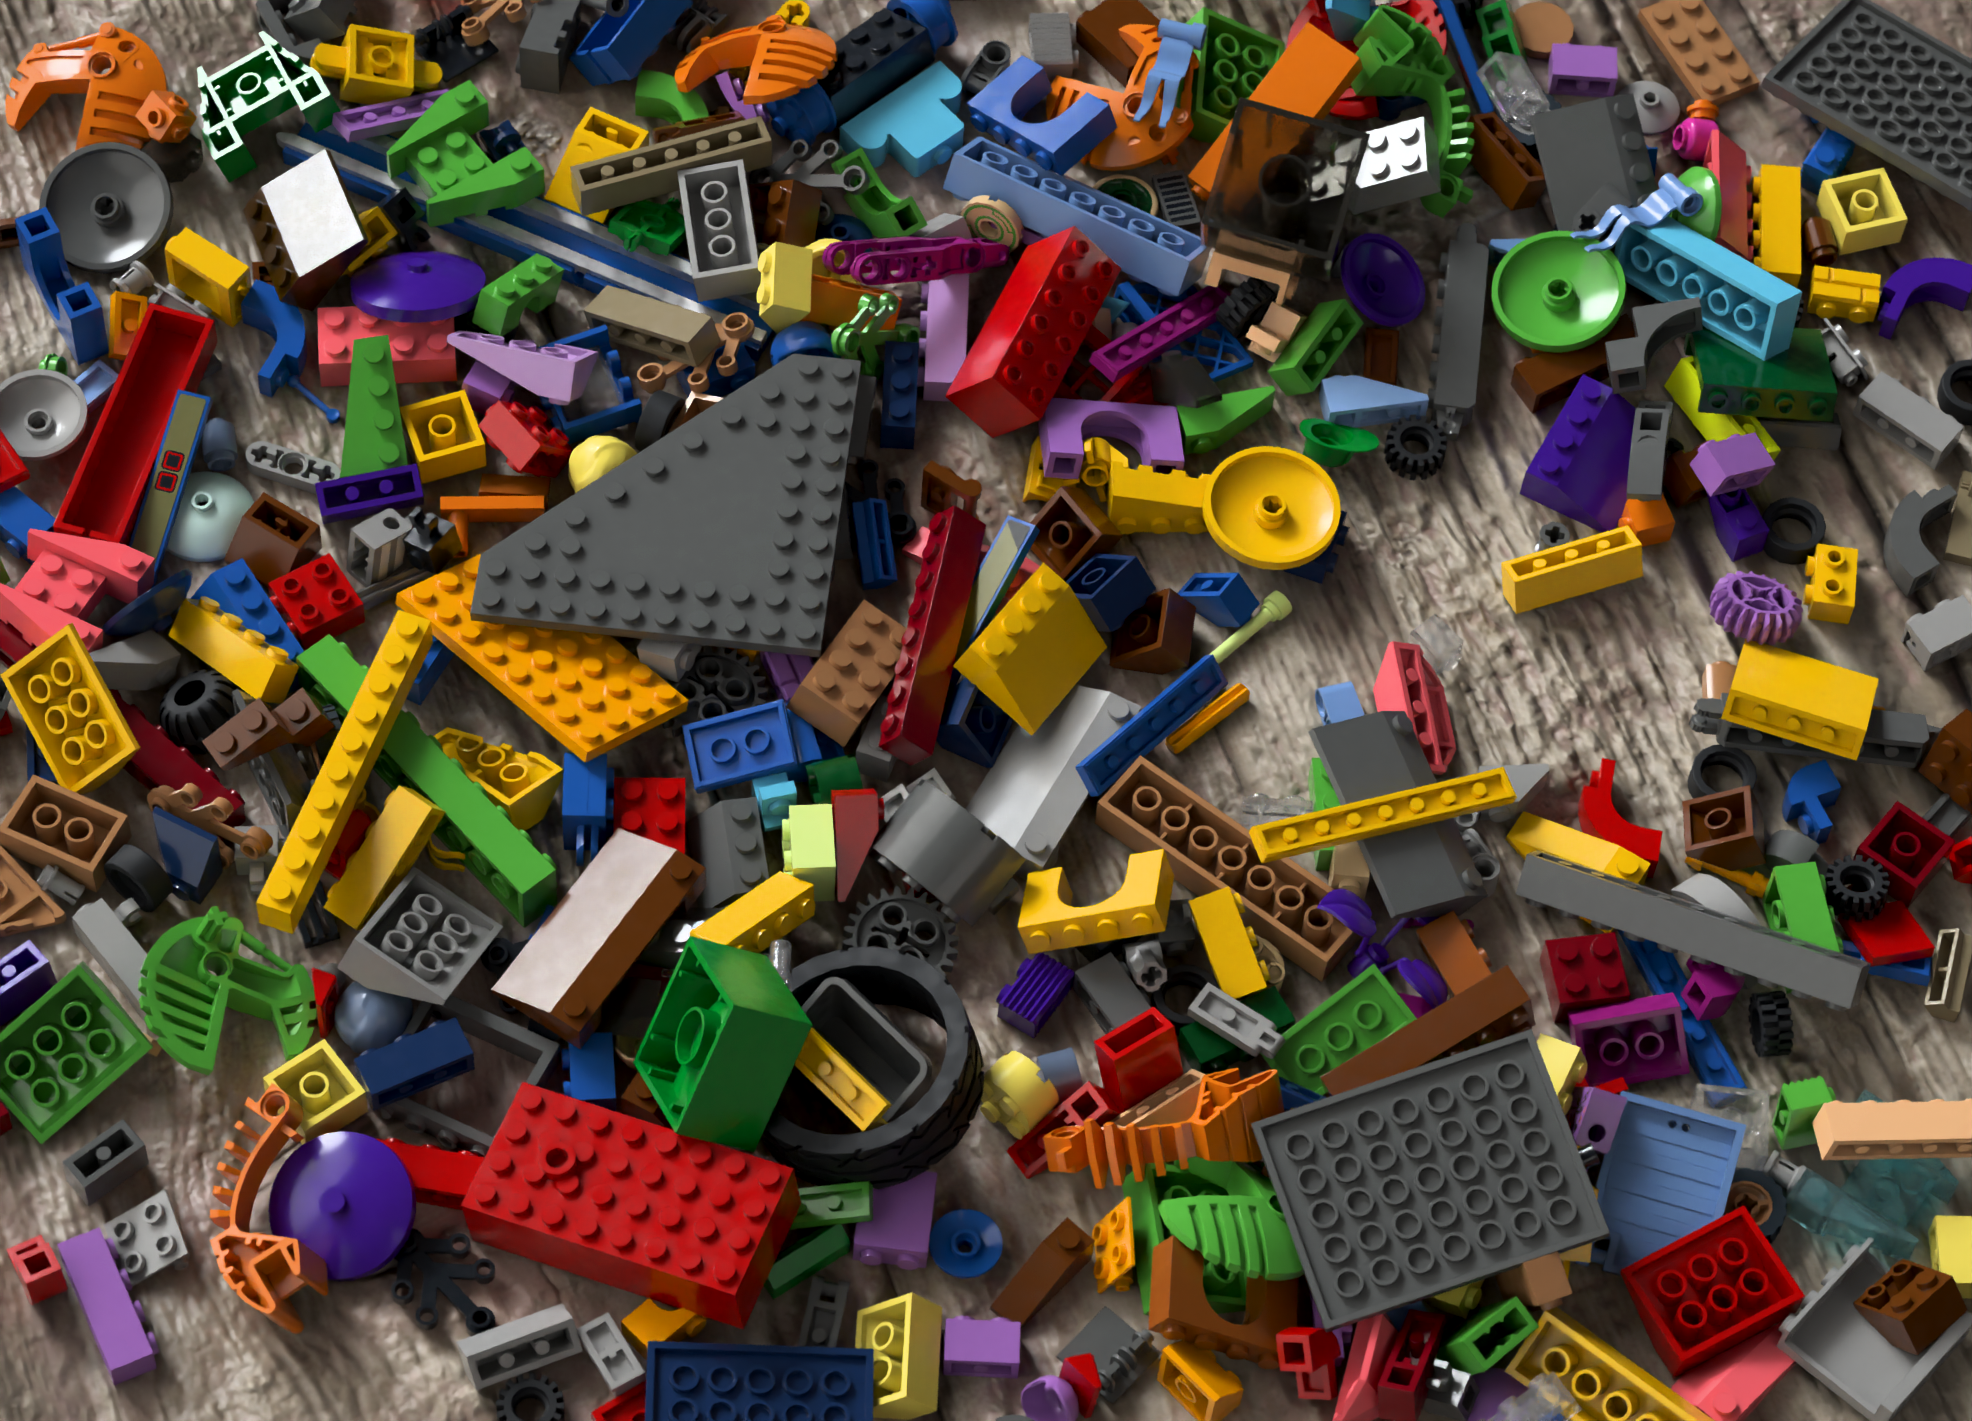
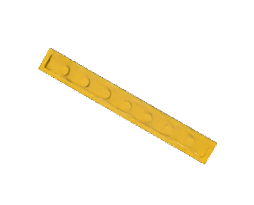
(1382, 815)

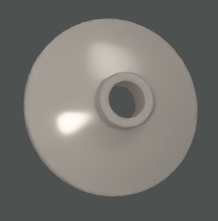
(1660, 113)

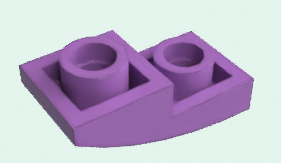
(733, 90)

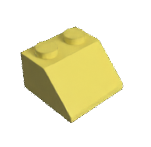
(784, 285)

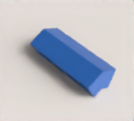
(874, 543)

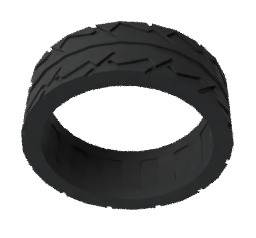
(934, 1124)

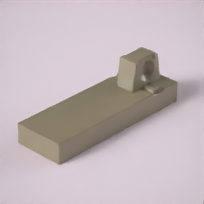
(1959, 538)

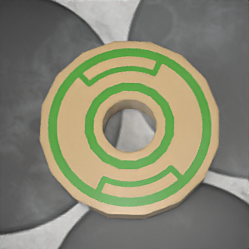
(981, 210)

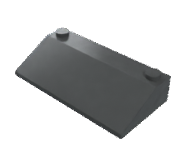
(1416, 868)

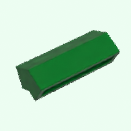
(806, 1258)

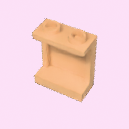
(1224, 261)

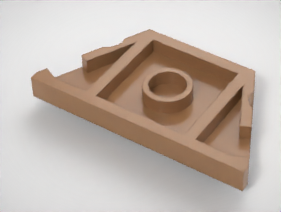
(22, 900)

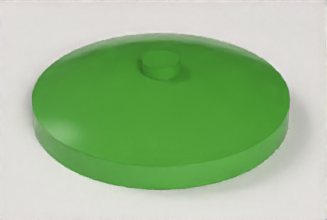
(1558, 293)

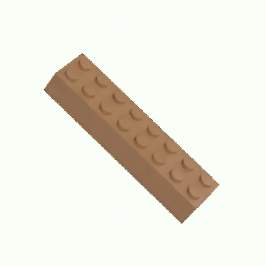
(1213, 852)

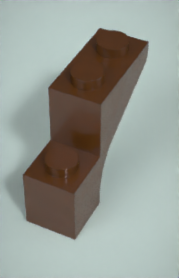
(262, 729)

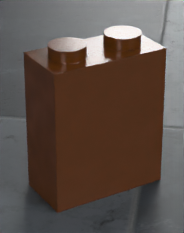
(1100, 37)

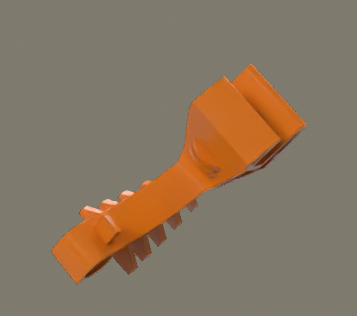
(1215, 1132)
(260, 1265)

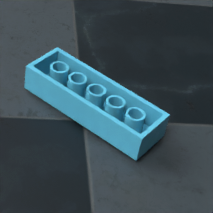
(1734, 294)

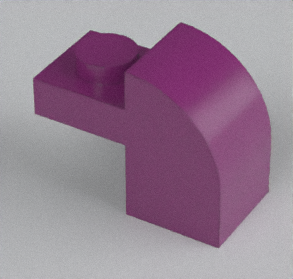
(1710, 990)

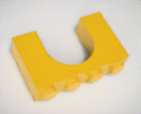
(1134, 910)

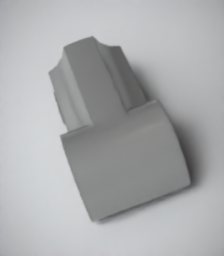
(1145, 963)

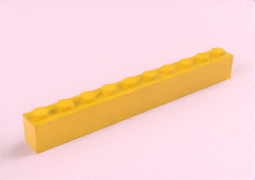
(344, 772)

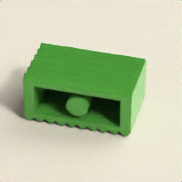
(1797, 1109)

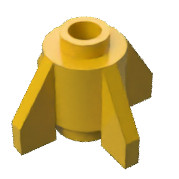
(1097, 464)

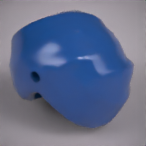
(803, 339)

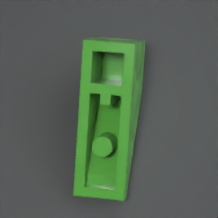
(1218, 422)

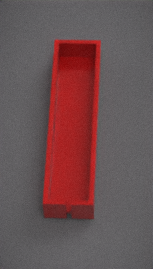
(116, 467)

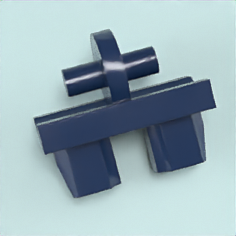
(501, 140)

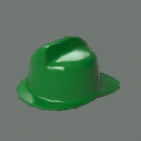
(1334, 443)

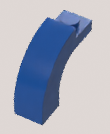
(285, 325)

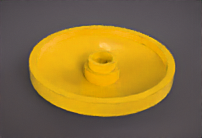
(1271, 508)

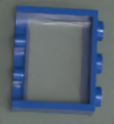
(607, 395)

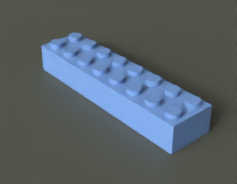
(1051, 203)

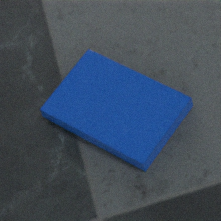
(740, 746)

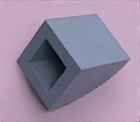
(1062, 1071)

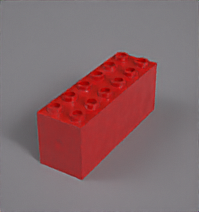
(1033, 332)

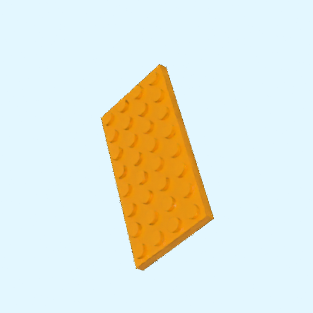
(569, 682)

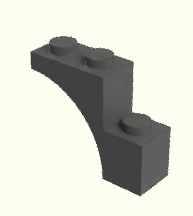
(1653, 329)

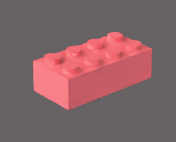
(417, 349)

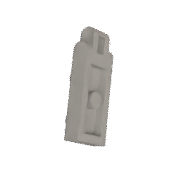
(1235, 1022)

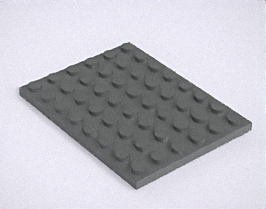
(1886, 92)
(1429, 1180)

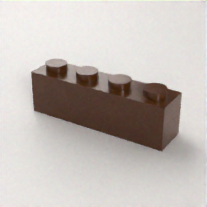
(1554, 375)

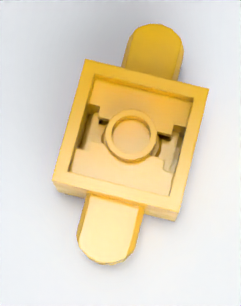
(376, 51)

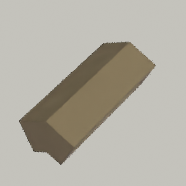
(1948, 974)

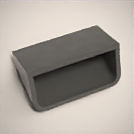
(870, 1044)

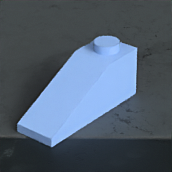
(1367, 402)

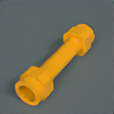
(1755, 883)

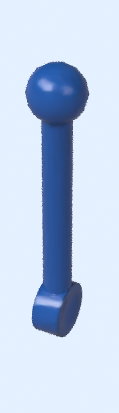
(332, 415)

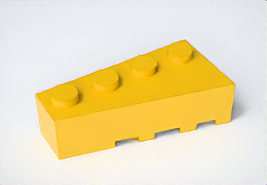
(1155, 501)

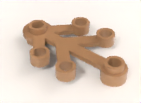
(475, 28)
(731, 332)
(253, 843)

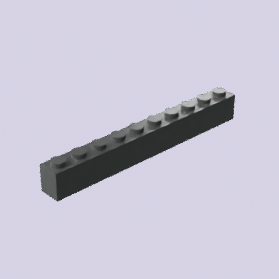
(1693, 930)

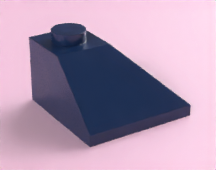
(972, 725)
(188, 856)

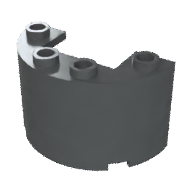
(946, 853)

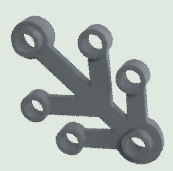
(806, 172)

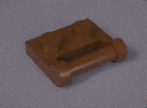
(943, 487)

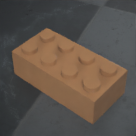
(850, 674)

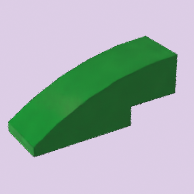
(1500, 29)

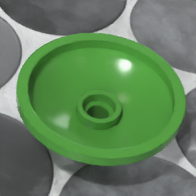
(1708, 218)

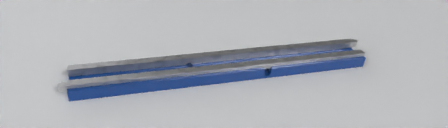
(570, 240)

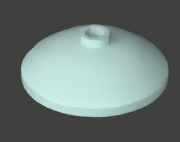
(208, 530)

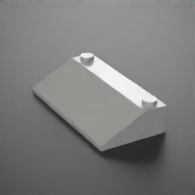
(1034, 782)

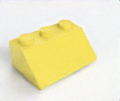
(906, 1355)

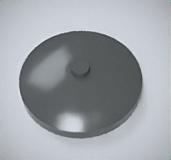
(108, 206)

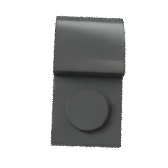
(1792, 847)

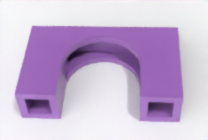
(1148, 428)

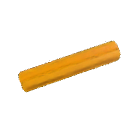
(1207, 718)

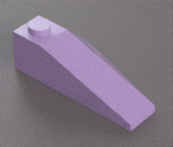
(546, 371)

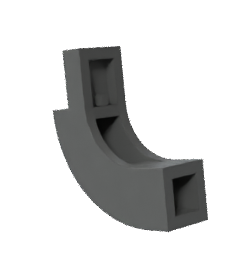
(1903, 550)

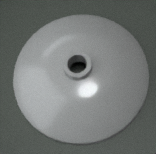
(42, 399)

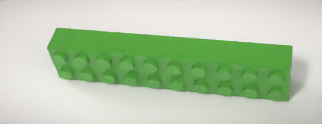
(492, 846)

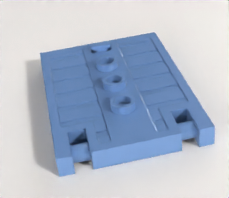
(1662, 1178)

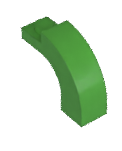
(660, 98)
(877, 207)

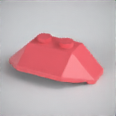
(1412, 686)
(1366, 1362)

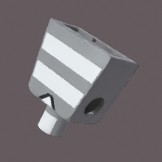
(377, 547)

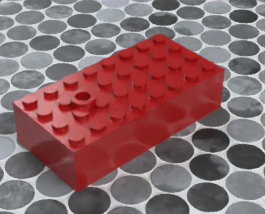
(632, 1204)

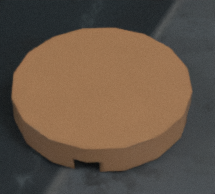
(1541, 26)

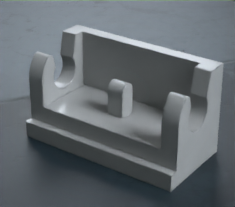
(611, 1354)

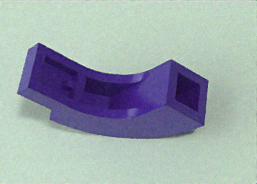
(1924, 280)

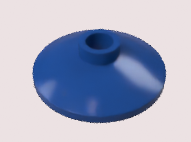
(969, 1229)

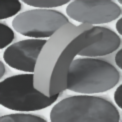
(1716, 895)

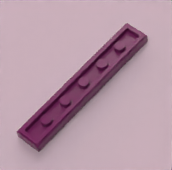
(1159, 333)

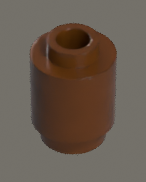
(1818, 241)

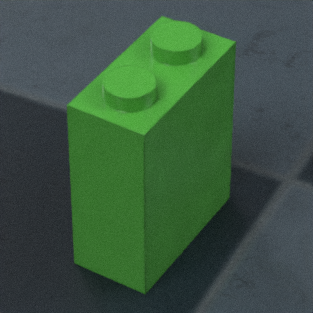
(1487, 1336)

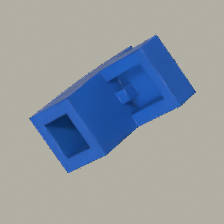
(1807, 796)

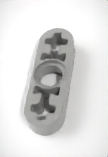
(286, 456)

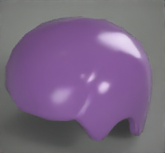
(1050, 1400)

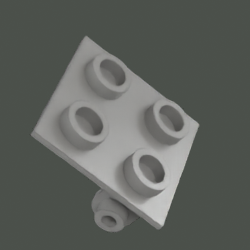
(148, 1238)

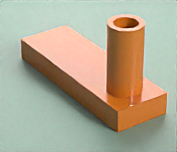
(467, 509)

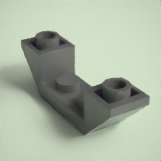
(271, 22)

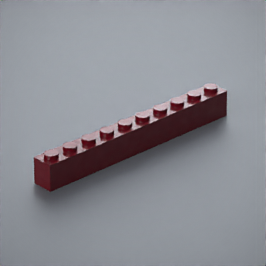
(158, 759)

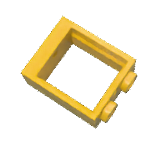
(208, 275)

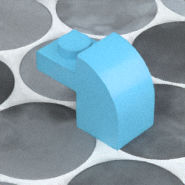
(773, 797)

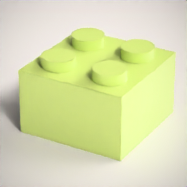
(810, 847)

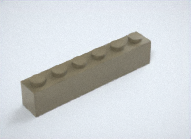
(654, 168)

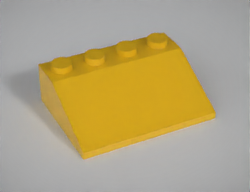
(1033, 650)
(71, 712)

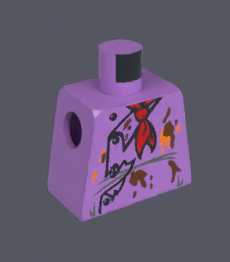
(1595, 1117)

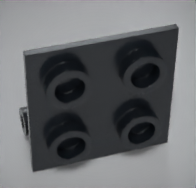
(445, 45)

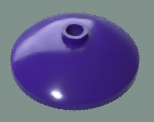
(1382, 280)

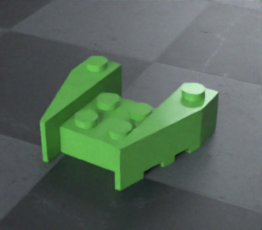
(454, 168)

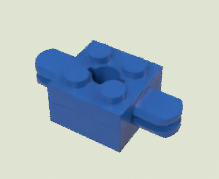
(587, 805)

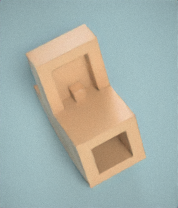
(1275, 331)

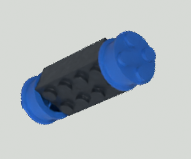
(868, 67)

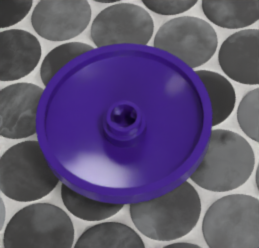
(417, 286)
(345, 1202)

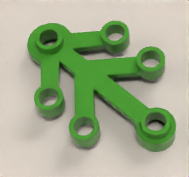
(847, 337)

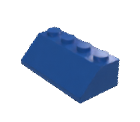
(243, 596)

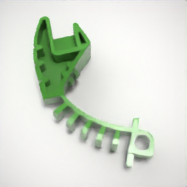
(1407, 61)

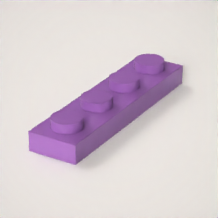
(383, 117)

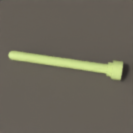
(1274, 608)

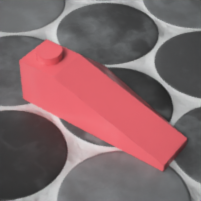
(1737, 1379)

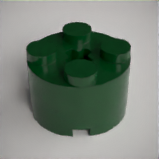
(832, 774)

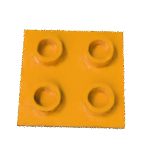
(1114, 1248)

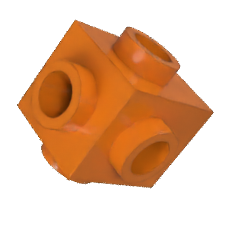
(166, 116)

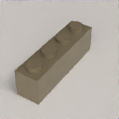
(653, 325)

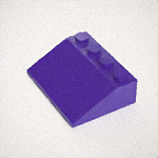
(1585, 458)

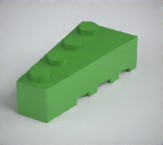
(373, 415)

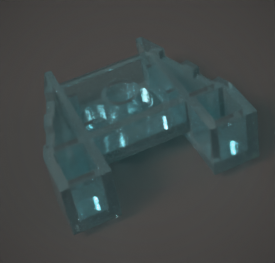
(1873, 1201)

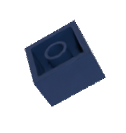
(1111, 589)

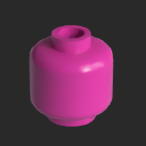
(1693, 138)

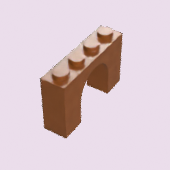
(1183, 1312)

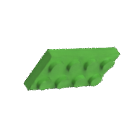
(1340, 1029)

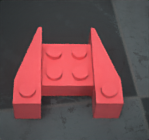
(69, 583)

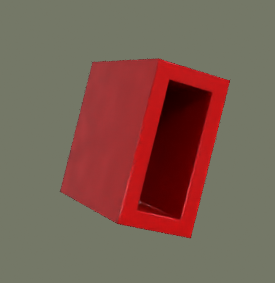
(1138, 1058)

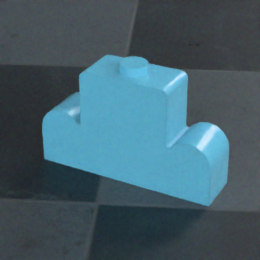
(911, 123)

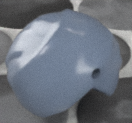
(370, 1017)

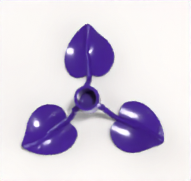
(1357, 916)

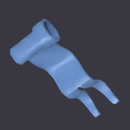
(1171, 65)
(1670, 196)

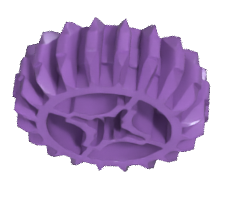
(1756, 607)

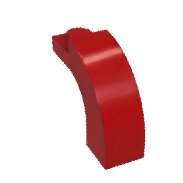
(1601, 819)

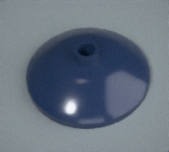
(152, 608)

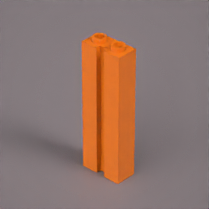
(1303, 80)

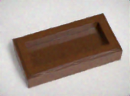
(1381, 355)

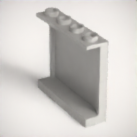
(1849, 1353)

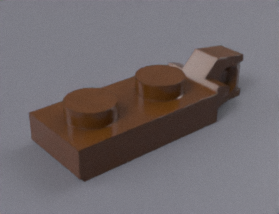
(693, 126)

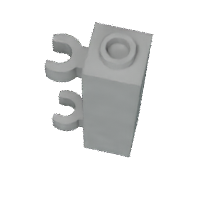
(113, 945)

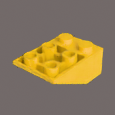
(593, 139)

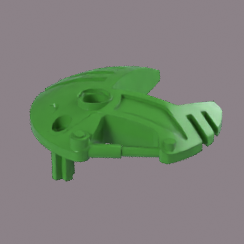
(189, 1002)
(1238, 1229)

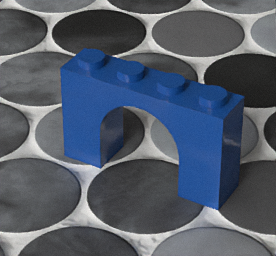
(1053, 143)
(72, 307)

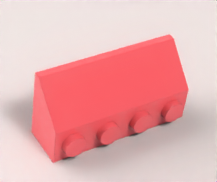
(1733, 175)

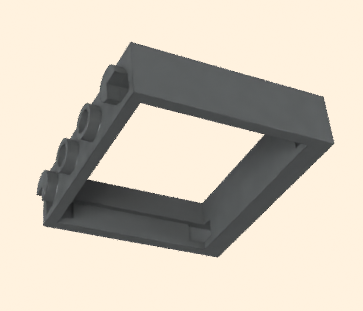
(487, 1028)

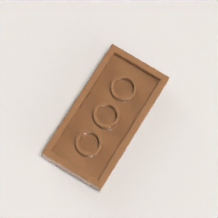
(1698, 50)

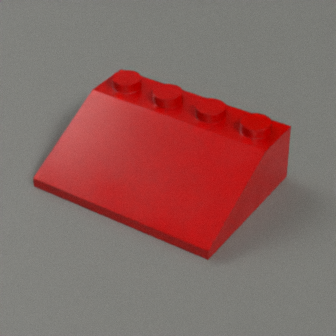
(1711, 1291)

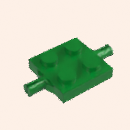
(650, 225)

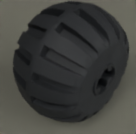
(196, 708)

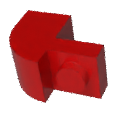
(37, 1269)
(1312, 1356)

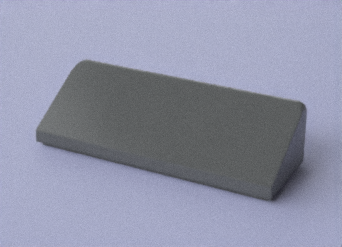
(1803, 432)

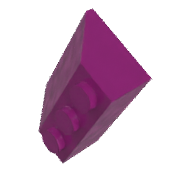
(1631, 1039)

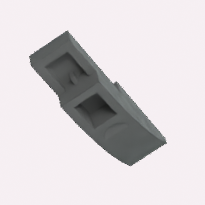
(1649, 450)

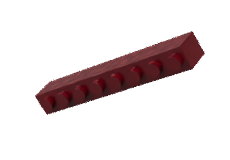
(932, 635)

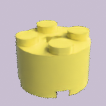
(1016, 1094)

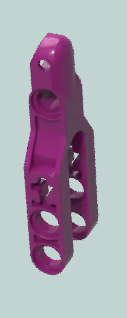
(916, 259)

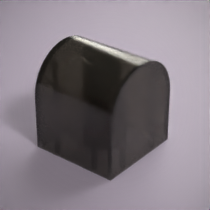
(1285, 190)

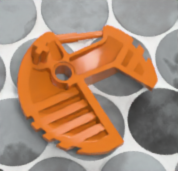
(780, 58)
(111, 97)
(1132, 142)

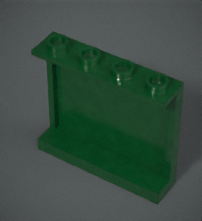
(1784, 386)

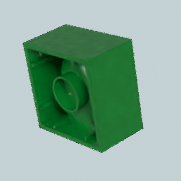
(722, 1044)

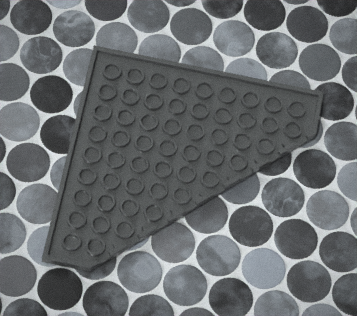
(703, 533)

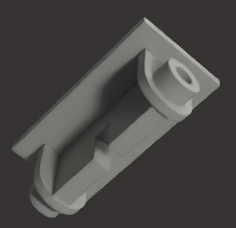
(174, 298)
(1848, 363)

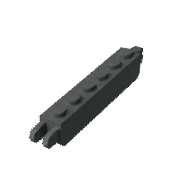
(1459, 331)
(1889, 738)

